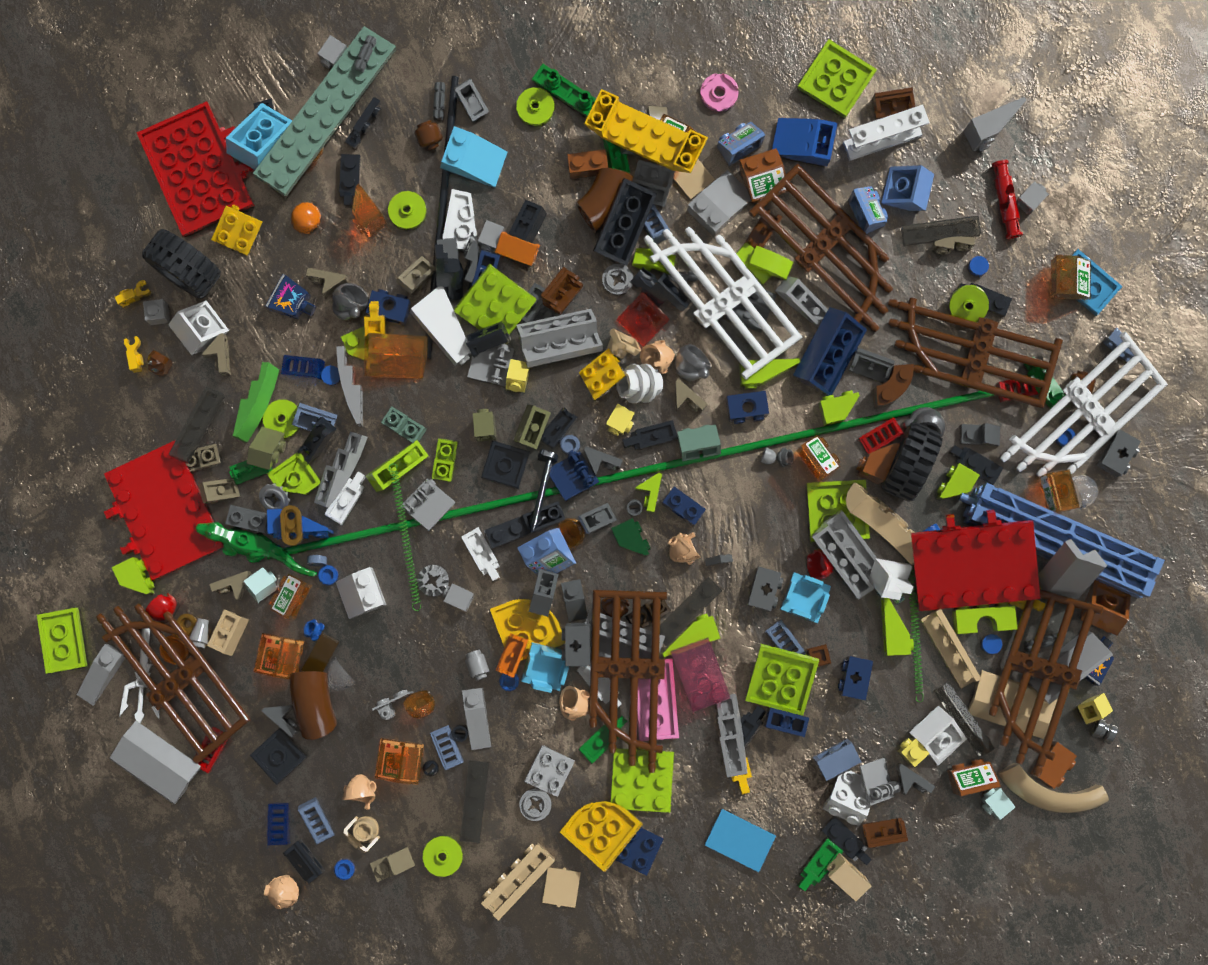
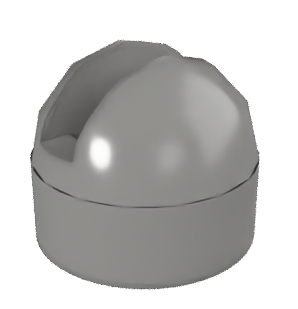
(768, 456)

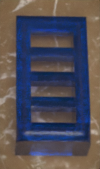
(314, 369)
(270, 829)

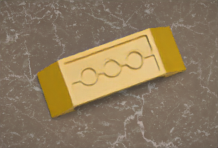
(644, 134)

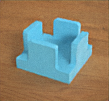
(806, 597)
(544, 668)

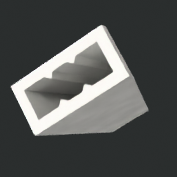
(441, 324)

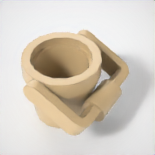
(621, 344)
(364, 830)

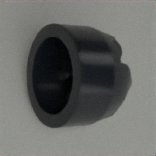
(460, 737)
(434, 771)

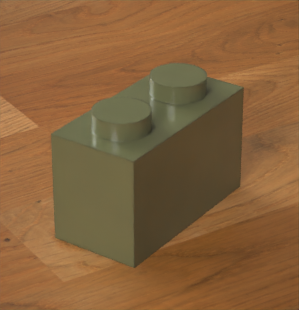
(484, 425)
(532, 426)
(266, 448)

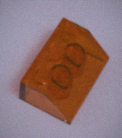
(395, 355)

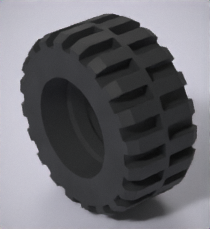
(181, 263)
(912, 462)

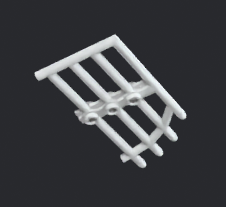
(728, 299)
(1091, 409)

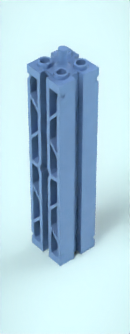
(1127, 566)

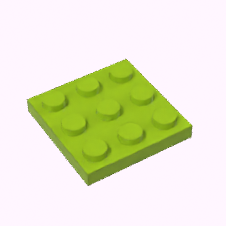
(837, 78)
(494, 300)
(827, 499)
(782, 679)
(636, 787)

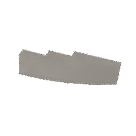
(352, 392)
(336, 477)
(732, 737)

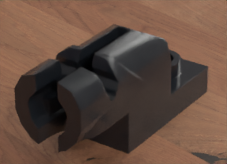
(448, 273)
(660, 289)

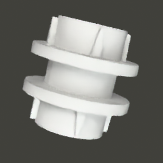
(640, 383)

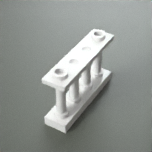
(885, 132)

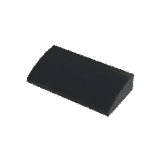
(624, 222)

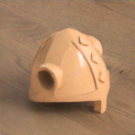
(657, 355)
(682, 549)
(574, 703)
(360, 790)
(282, 892)

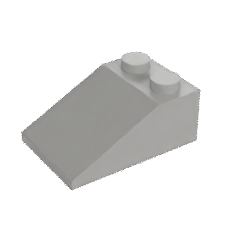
(986, 127)
(719, 203)

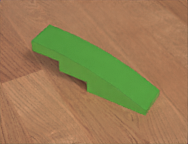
(253, 408)

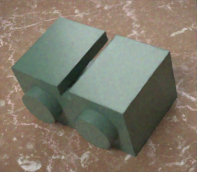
(697, 439)

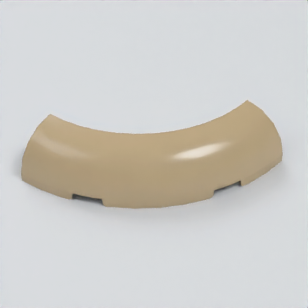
(881, 519)
(1033, 793)

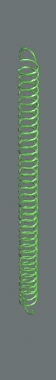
(405, 536)
(915, 635)

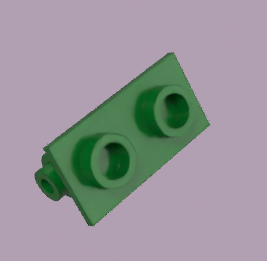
(243, 472)

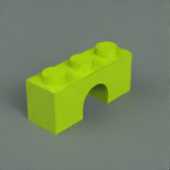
(1002, 618)

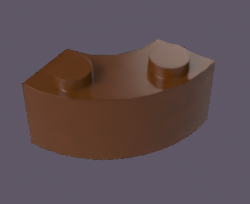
(894, 387)

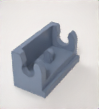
(307, 416)
(837, 759)

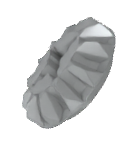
(615, 270)
(268, 501)
(430, 589)
(534, 814)

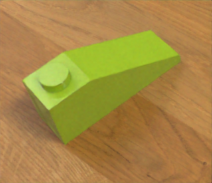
(768, 372)
(405, 461)
(698, 630)
(895, 635)

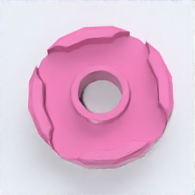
(714, 102)

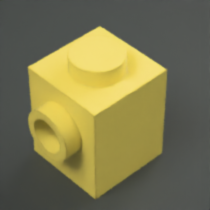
(517, 376)
(620, 421)
(1095, 708)
(912, 751)

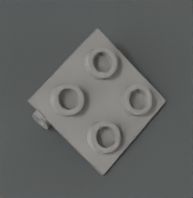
(492, 365)
(428, 504)
(385, 705)
(549, 770)
(877, 782)

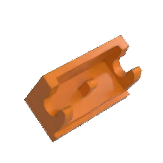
(517, 249)
(512, 655)

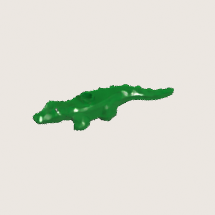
(251, 545)

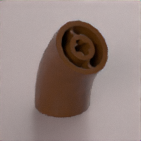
(598, 200)
(312, 704)

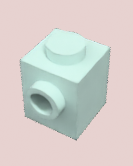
(261, 584)
(997, 803)

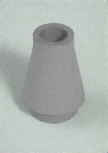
(199, 634)

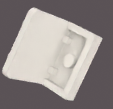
(848, 798)

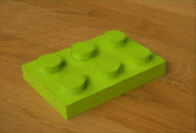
(62, 640)

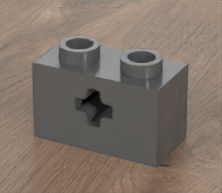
(1110, 458)
(247, 519)
(765, 577)
(543, 592)
(581, 633)

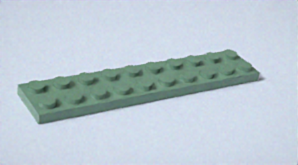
(322, 115)

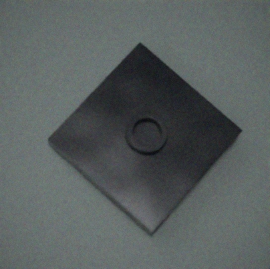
(505, 464)
(278, 756)

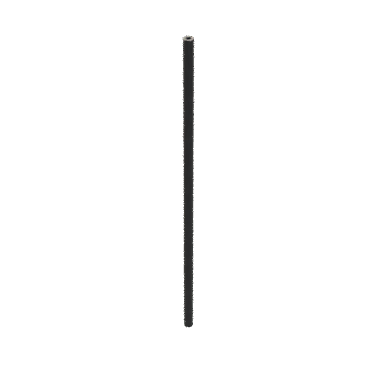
(443, 189)

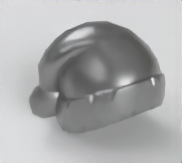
(349, 301)
(692, 363)
(927, 417)

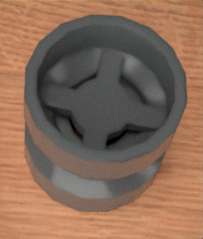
(1105, 731)

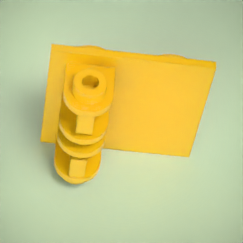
(236, 230)
(602, 373)

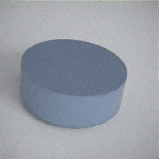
(569, 443)
(316, 560)

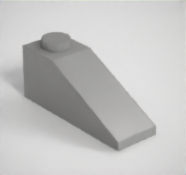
(802, 300)
(100, 673)
(476, 718)

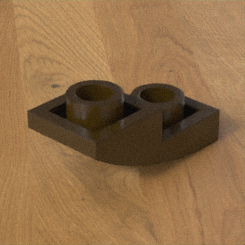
(646, 613)
(320, 653)

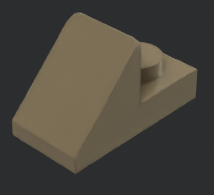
(416, 275)
(330, 279)
(219, 349)
(684, 393)
(218, 491)
(236, 582)
(392, 864)

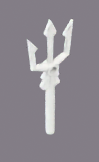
(139, 683)

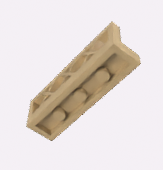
(950, 648)

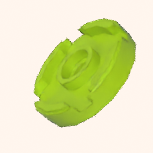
(531, 115)
(411, 219)
(973, 295)
(277, 409)
(450, 848)

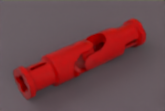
(1006, 196)

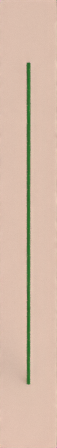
(645, 470)

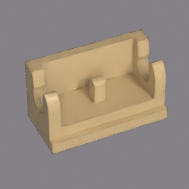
(228, 632)
(848, 877)

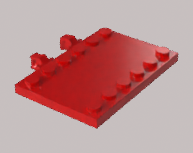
(195, 168)
(161, 511)
(975, 564)

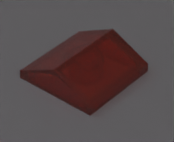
(643, 319)

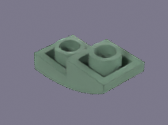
(403, 425)

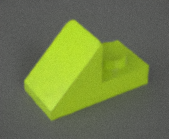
(650, 486)

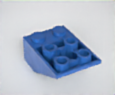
(805, 139)
(309, 526)

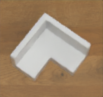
(891, 578)

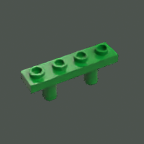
(564, 89)

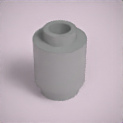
(477, 665)

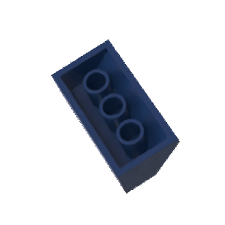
(830, 351)

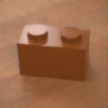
(586, 163)
(1055, 770)

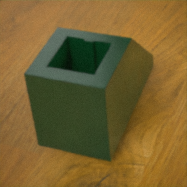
(629, 538)

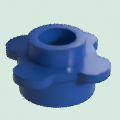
(313, 629)

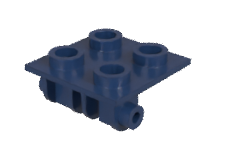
(572, 475)
(641, 851)

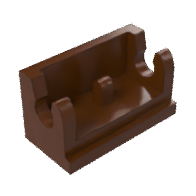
(892, 102)
(762, 232)
(561, 291)
(884, 832)

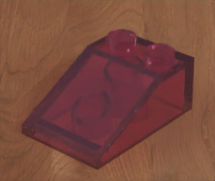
(700, 674)

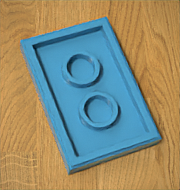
(1102, 287)
(740, 840)

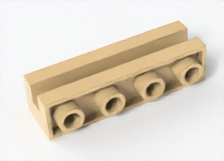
(517, 881)

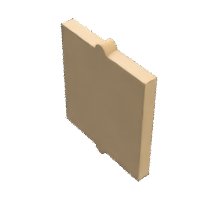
(694, 182)
(561, 887)

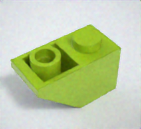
(837, 409)
(959, 481)
(133, 576)

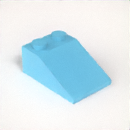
(256, 135)
(473, 157)

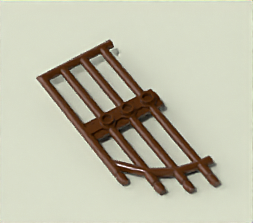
(825, 241)
(979, 353)
(632, 668)
(1043, 669)
(178, 680)

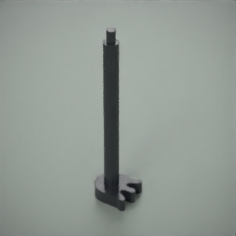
(549, 458)

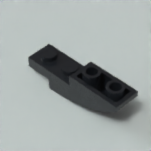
(521, 526)

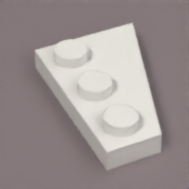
(460, 219)

